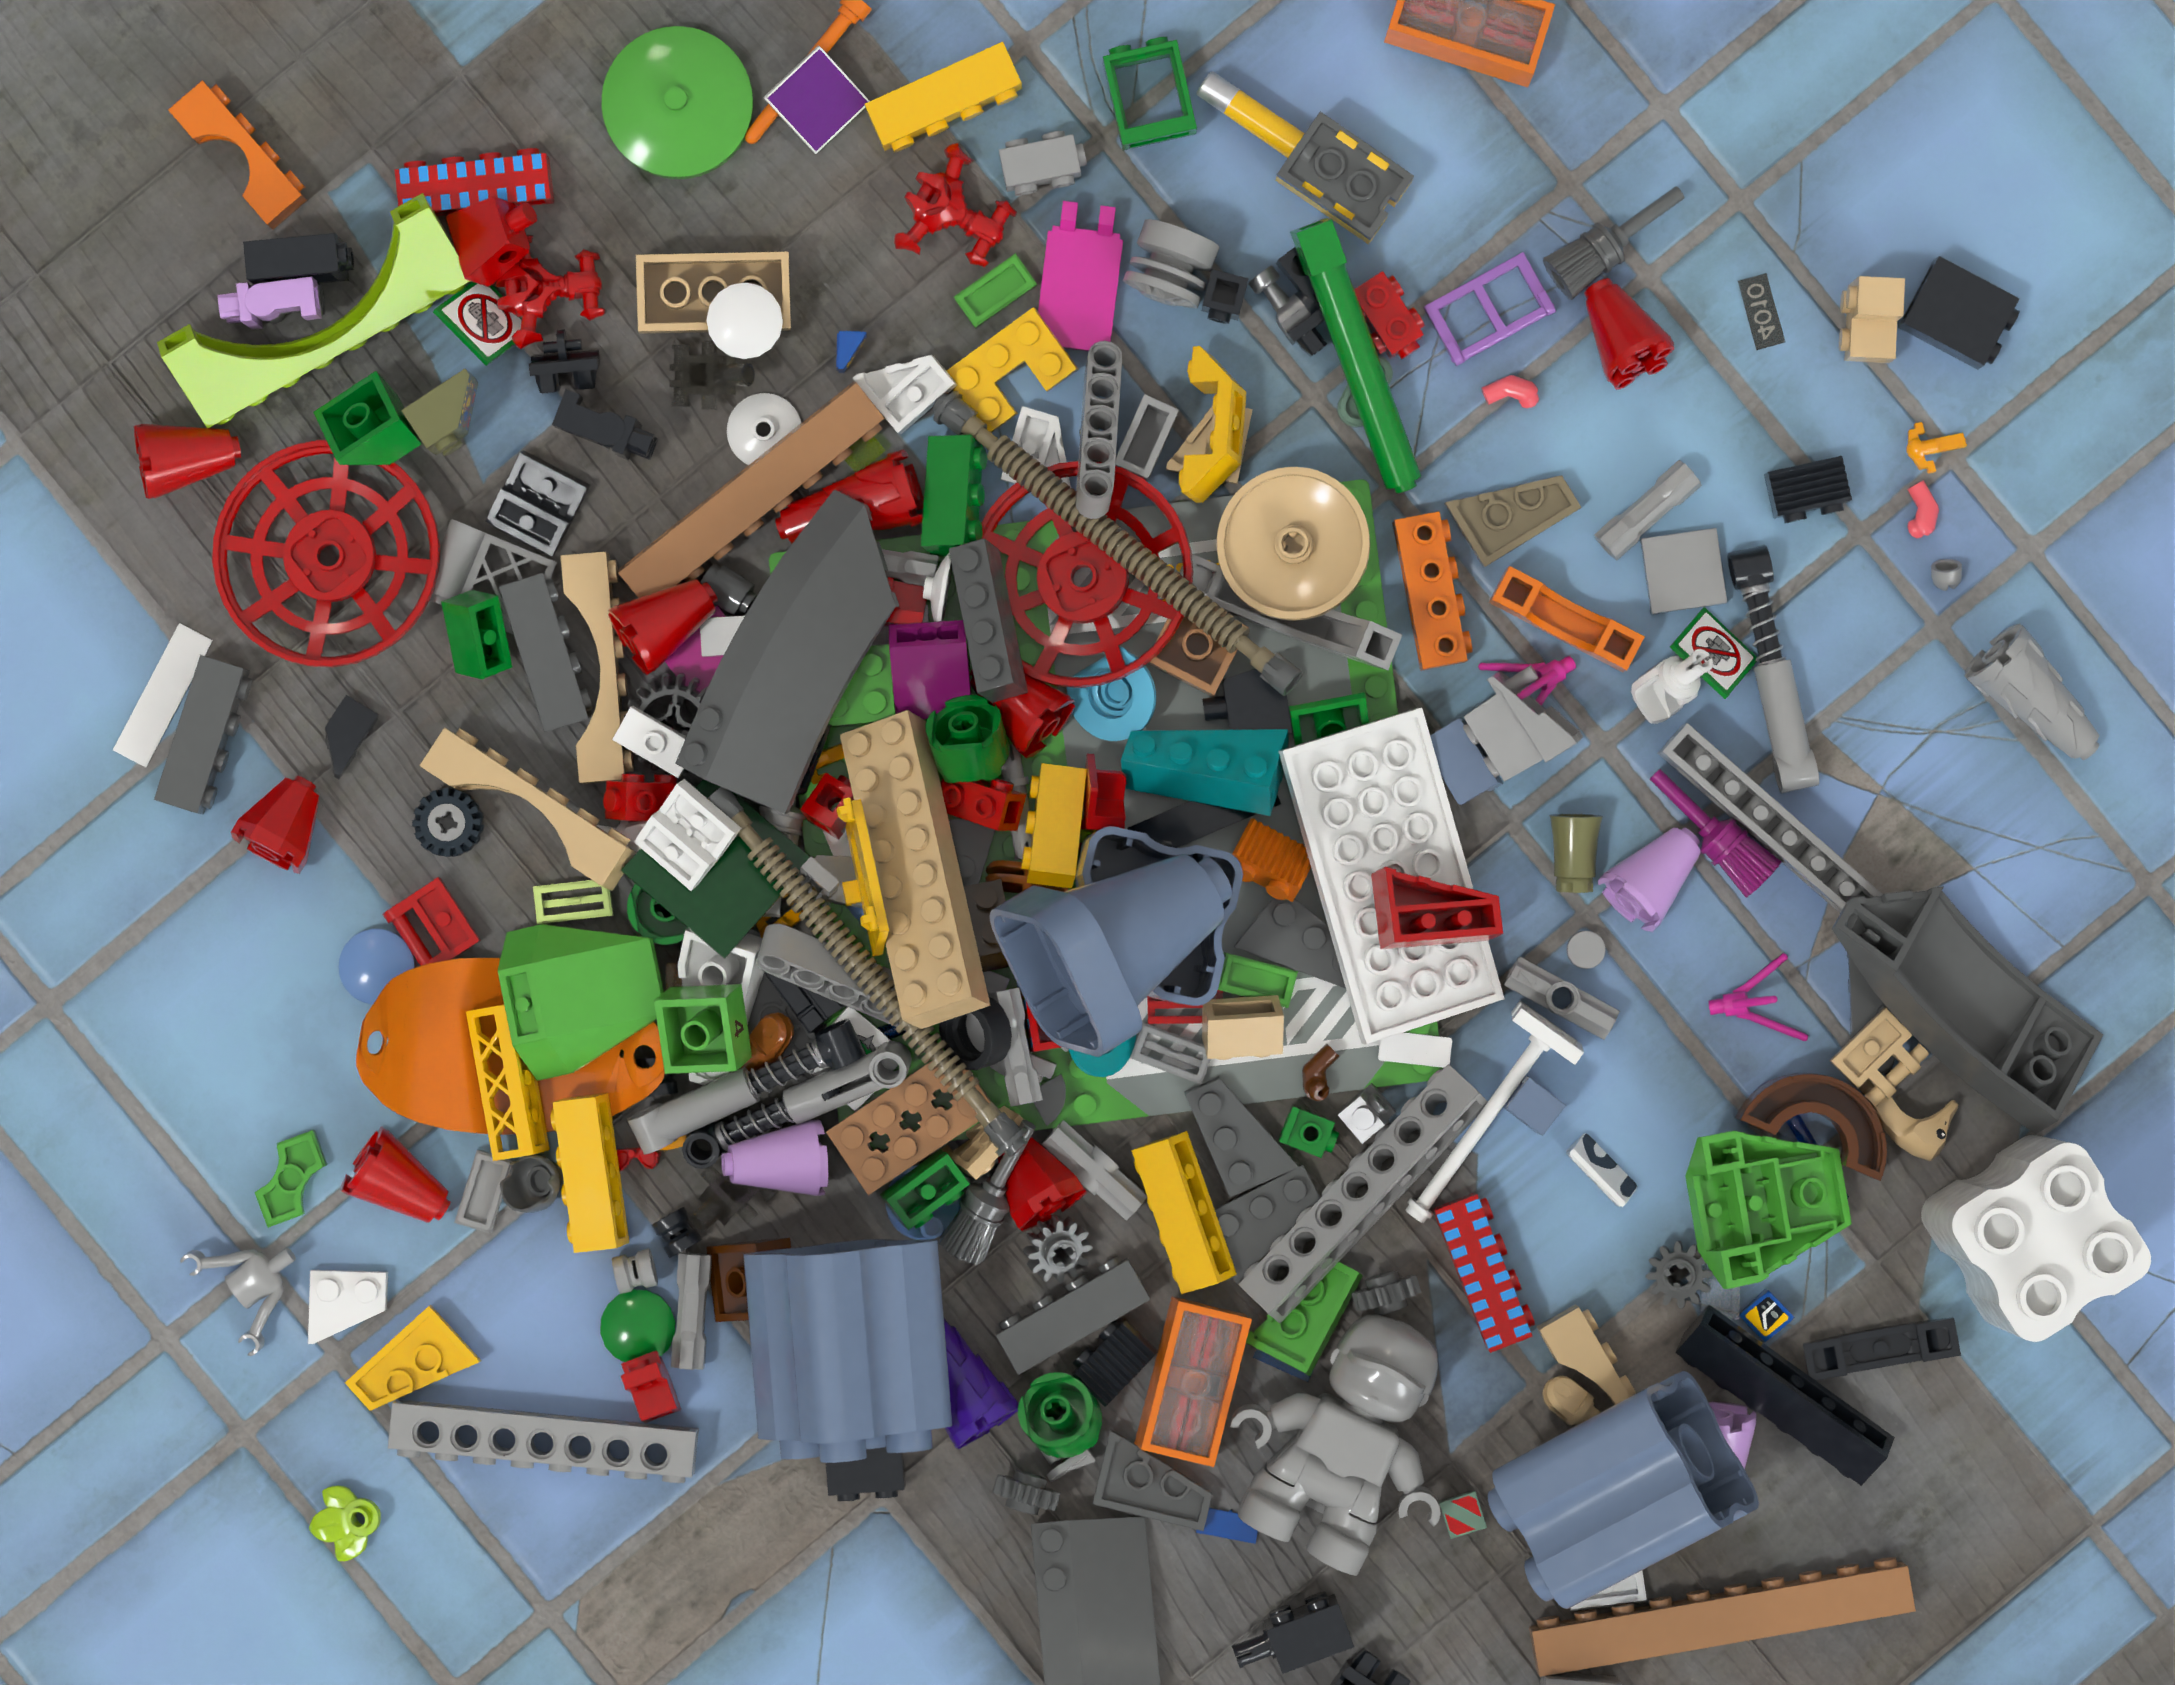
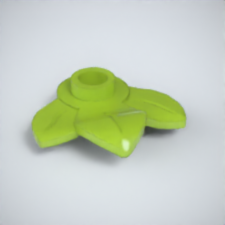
(340, 1524)

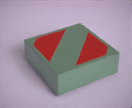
(1462, 1514)

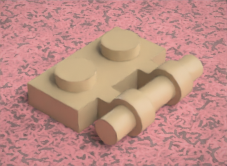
(1871, 1049)

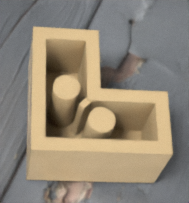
(1871, 318)

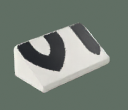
(1602, 1170)

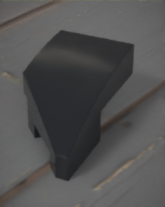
(346, 732)

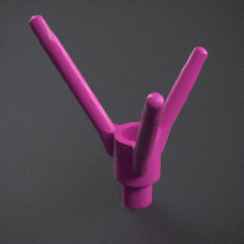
(1548, 674)
(1739, 1003)

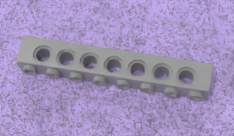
(1764, 818)
(1360, 1214)
(407, 1438)

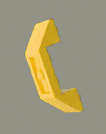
(1206, 472)

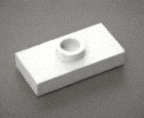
(651, 740)

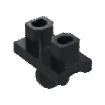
(548, 366)

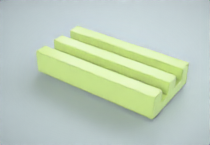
(605, 897)

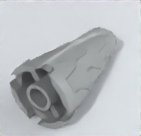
(2032, 689)

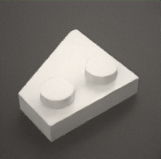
(906, 389)
(343, 1299)

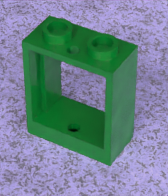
(1158, 131)

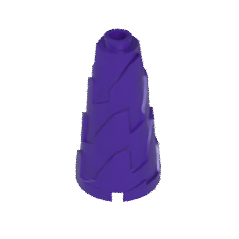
(975, 1393)

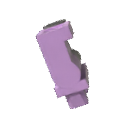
(272, 301)

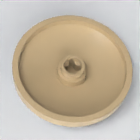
(1293, 543)

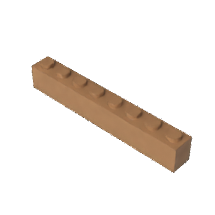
(754, 492)

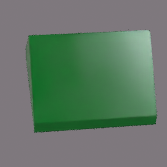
(1327, 717)

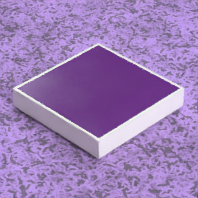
(816, 99)

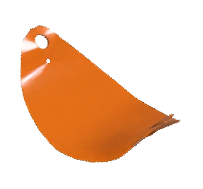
(430, 1061)

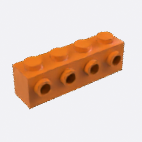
(1430, 590)

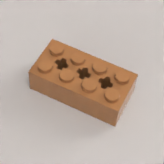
(906, 1147)

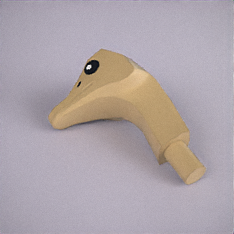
(1918, 1137)

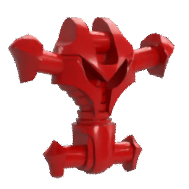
(942, 205)
(533, 288)

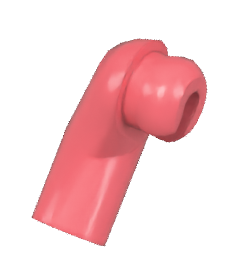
(1514, 387)
(1926, 513)

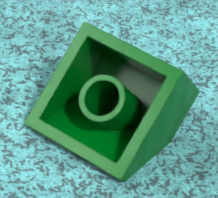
(367, 424)

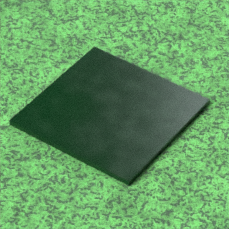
(729, 896)

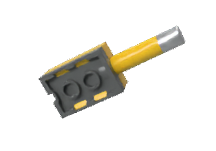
(1323, 165)

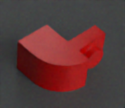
(650, 1387)

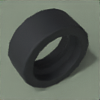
(996, 1034)

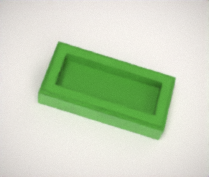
(995, 291)
(1256, 978)

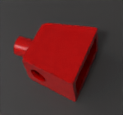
(490, 237)

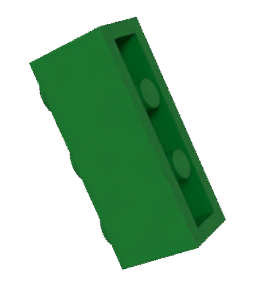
(952, 493)

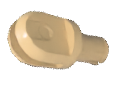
(1569, 1400)

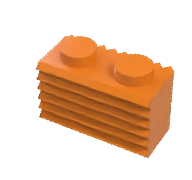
(1272, 860)

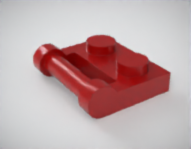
(440, 917)

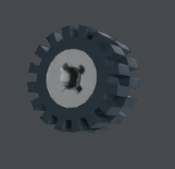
(461, 825)

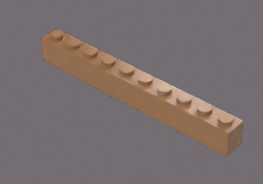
(1721, 1618)

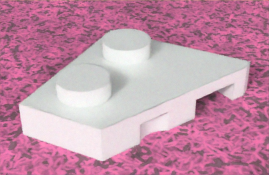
(1040, 437)

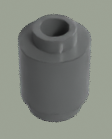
(731, 589)

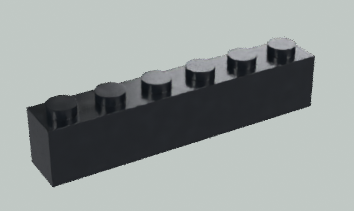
(1785, 1395)

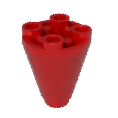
(1625, 334)

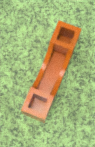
(207, 119)
(1565, 620)

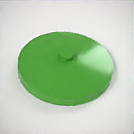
(677, 102)

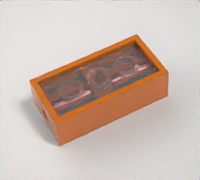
(1479, 35)
(1192, 1381)

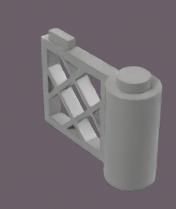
(464, 553)

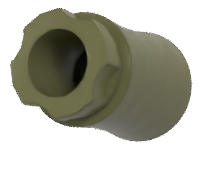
(1575, 850)

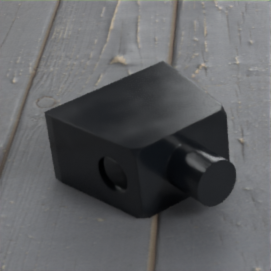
(1249, 704)

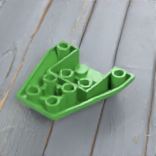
(575, 994)

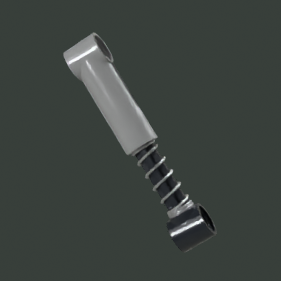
(1792, 756)
(803, 1102)
(664, 1123)

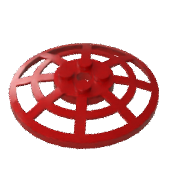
(303, 551)
(1096, 599)

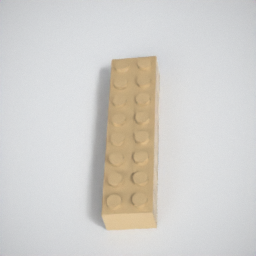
(917, 870)

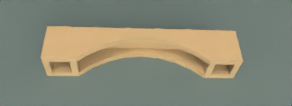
(589, 587)
(589, 848)
(1574, 1344)

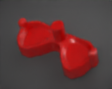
(625, 1156)

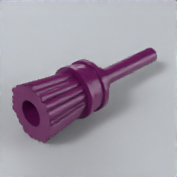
(1723, 841)

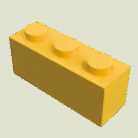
(1054, 825)

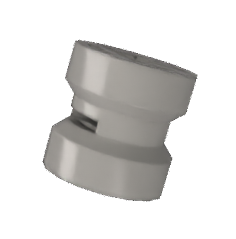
(634, 1271)

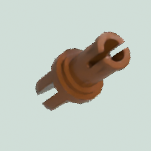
(1012, 876)
(769, 1040)

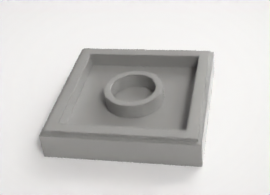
(1683, 571)

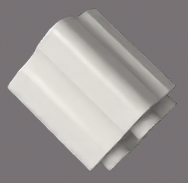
(2036, 1237)

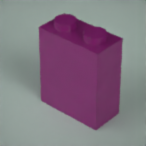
(928, 665)

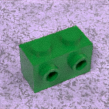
(476, 634)
(925, 1190)

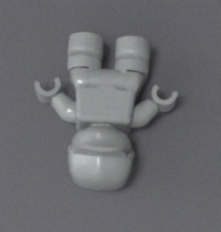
(1345, 1444)

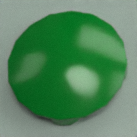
(637, 1325)

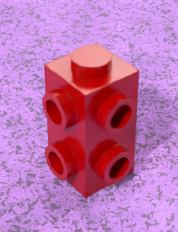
(1392, 324)
(636, 799)
(985, 803)

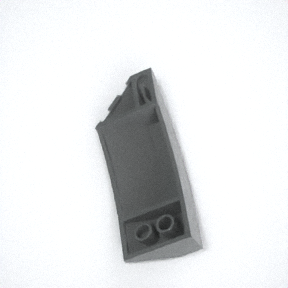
(792, 658)

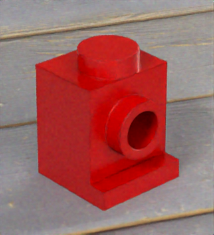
(819, 804)

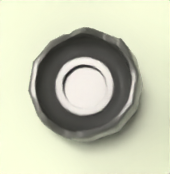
(531, 1184)

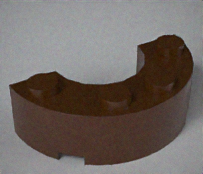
(1840, 1103)

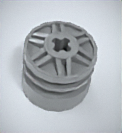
(1171, 264)

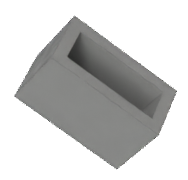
(1146, 437)

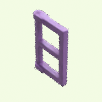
(1502, 331)

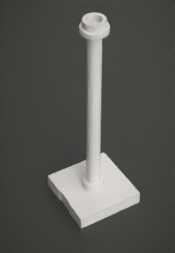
(1543, 1037)

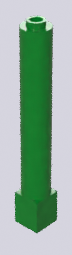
(1325, 265)

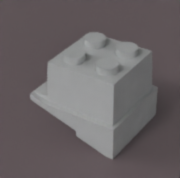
(1517, 730)

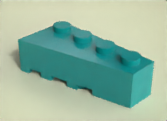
(1208, 766)

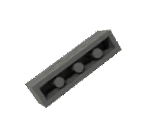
(988, 620)
(544, 652)
(202, 735)
(1072, 1315)

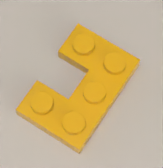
(1022, 341)

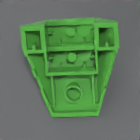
(1762, 1202)

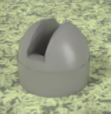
(1946, 573)

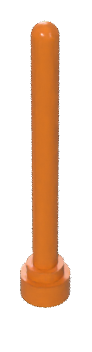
(850, 12)

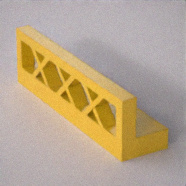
(520, 1088)

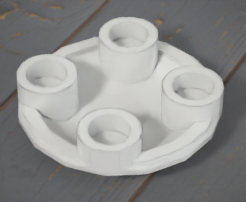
(744, 320)

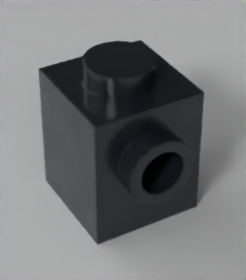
(1224, 296)

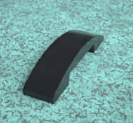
(1190, 822)
(1881, 1348)

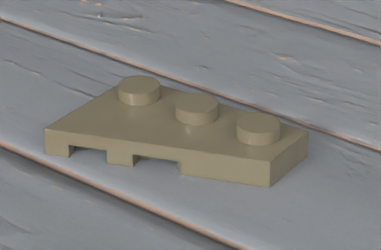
(1510, 517)

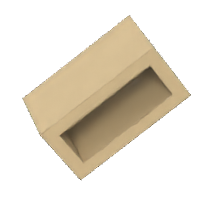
(1242, 1027)

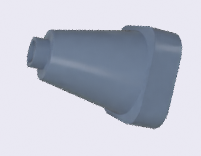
(1107, 945)

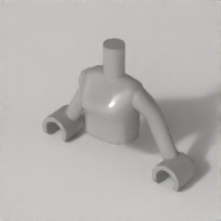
(250, 1282)

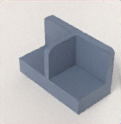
(1462, 763)

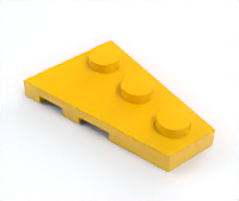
(412, 1359)

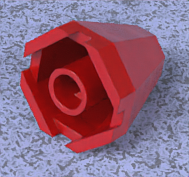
(281, 824)
(1040, 1187)

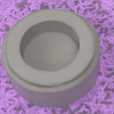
(1585, 949)

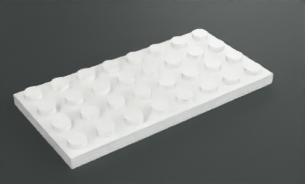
(1373, 804)

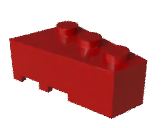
(1426, 912)

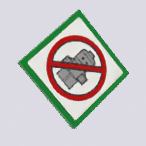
(478, 322)
(1729, 655)

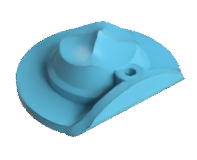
(1115, 707)

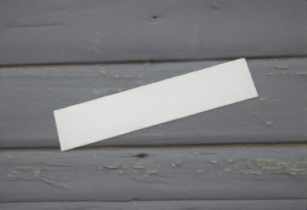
(162, 695)

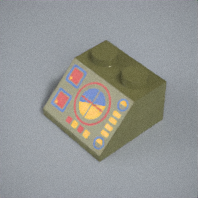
(444, 413)

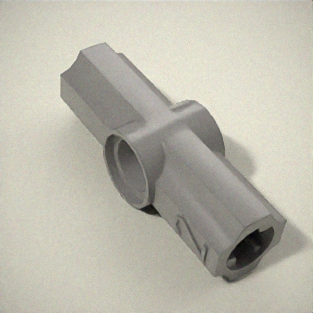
(1583, 1009)
(1094, 1170)

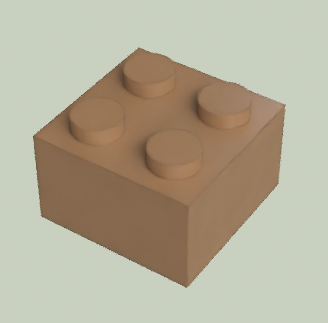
(1194, 657)

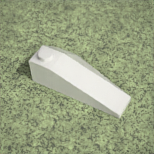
(703, 966)

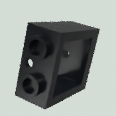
(315, 256)

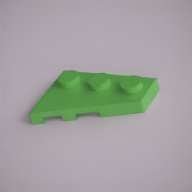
(1309, 1326)

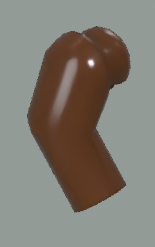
(1315, 1073)

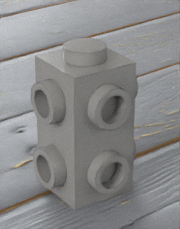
(1041, 162)

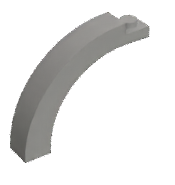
(1332, 631)

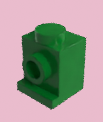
(1298, 1121)

